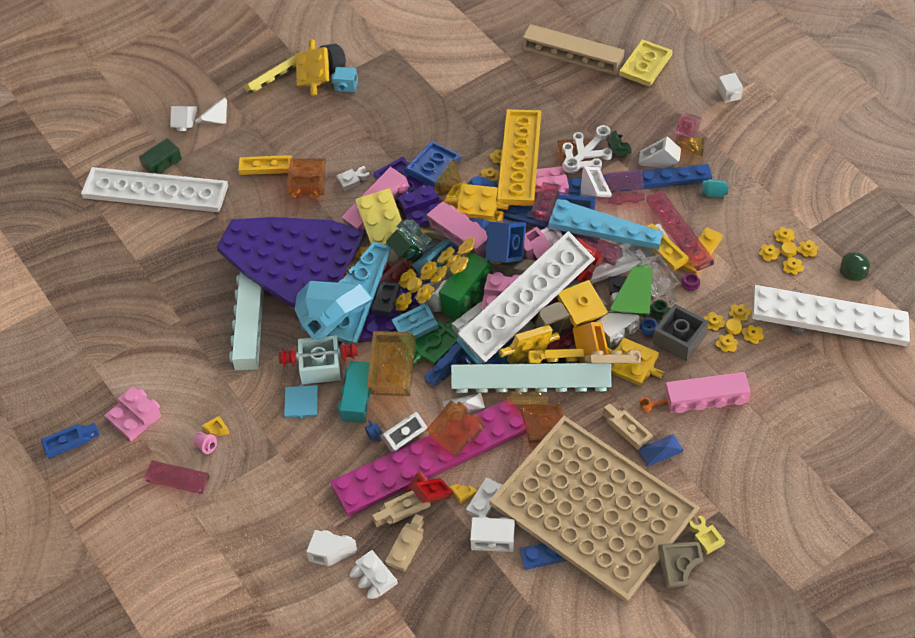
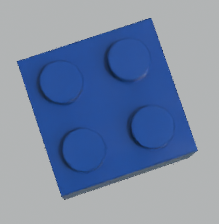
(505, 241)

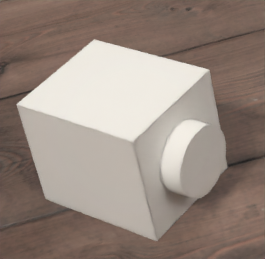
(730, 87)

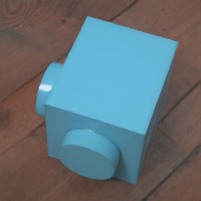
(345, 79)

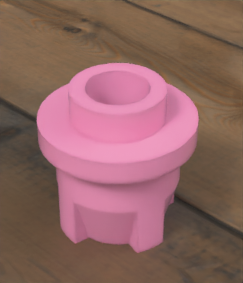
(205, 442)

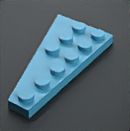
(368, 273)

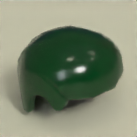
(617, 146)
(854, 266)

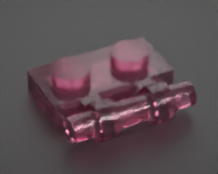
(622, 181)

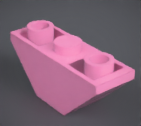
(538, 242)

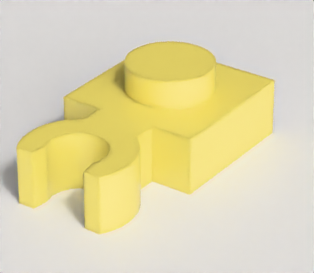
(708, 536)

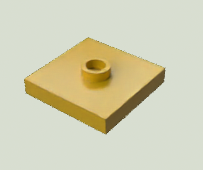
(582, 303)

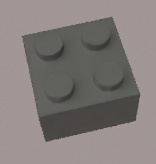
(680, 332)

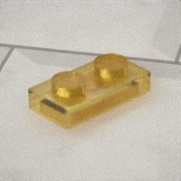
(534, 398)

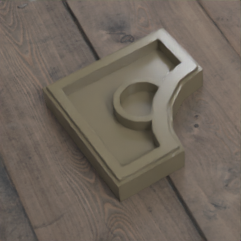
(677, 562)

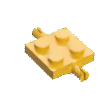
(312, 67)
(477, 201)
(528, 341)
(636, 372)

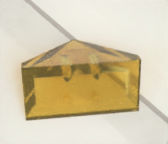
(693, 144)
(447, 179)

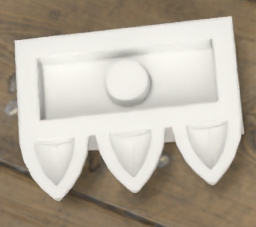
(375, 575)

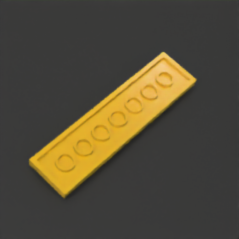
(519, 157)

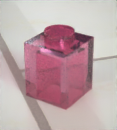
(688, 125)

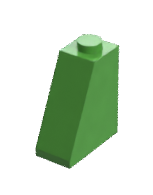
(635, 293)

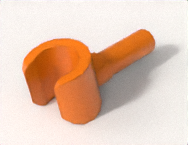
(645, 400)

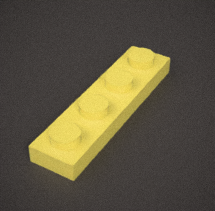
(268, 76)

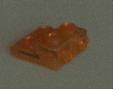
(306, 177)
(455, 427)

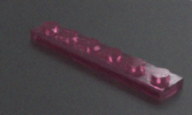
(680, 230)

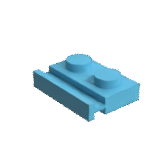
(418, 321)

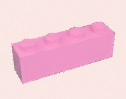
(390, 179)
(457, 227)
(707, 392)

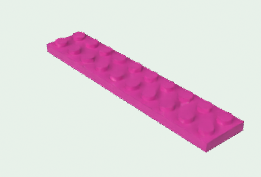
(395, 471)

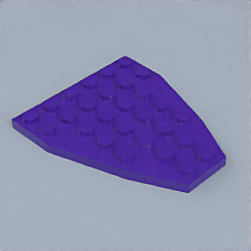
(290, 252)

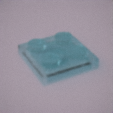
(420, 239)

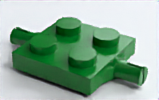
(435, 343)

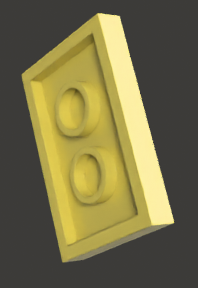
(645, 63)
(379, 215)

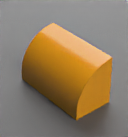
(590, 338)

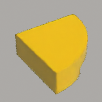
(216, 427)
(462, 492)

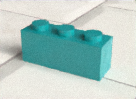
(355, 393)

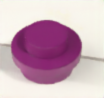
(690, 282)

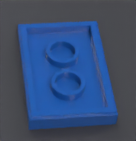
(431, 163)

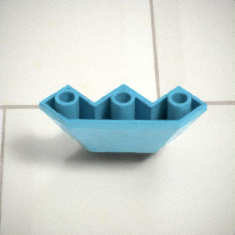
(326, 304)

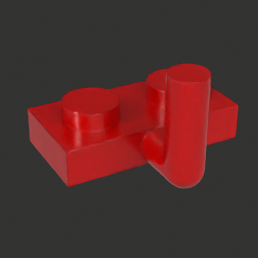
(429, 490)

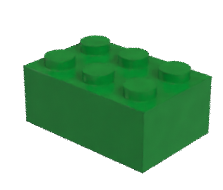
(465, 288)

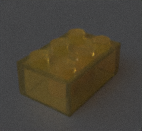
(391, 363)

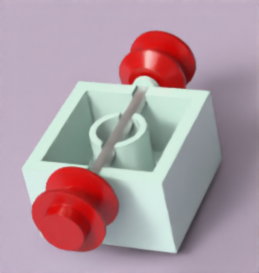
(318, 358)

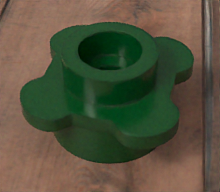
(659, 304)

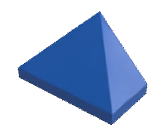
(660, 450)

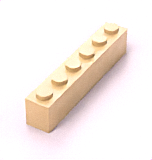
(573, 49)

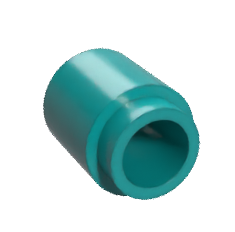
(715, 188)

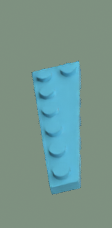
(596, 224)

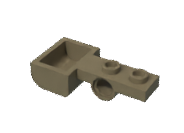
(556, 317)

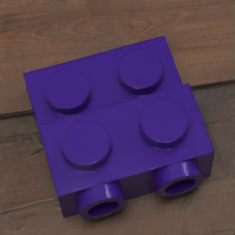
(418, 204)

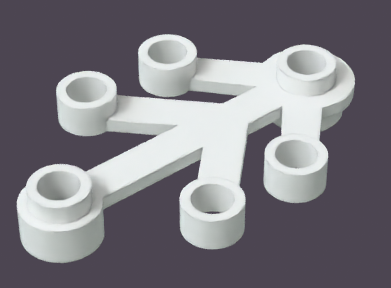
(573, 164)

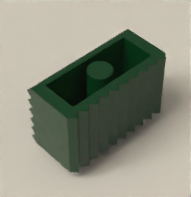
(160, 157)
(404, 246)

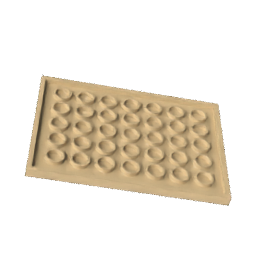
(594, 507)

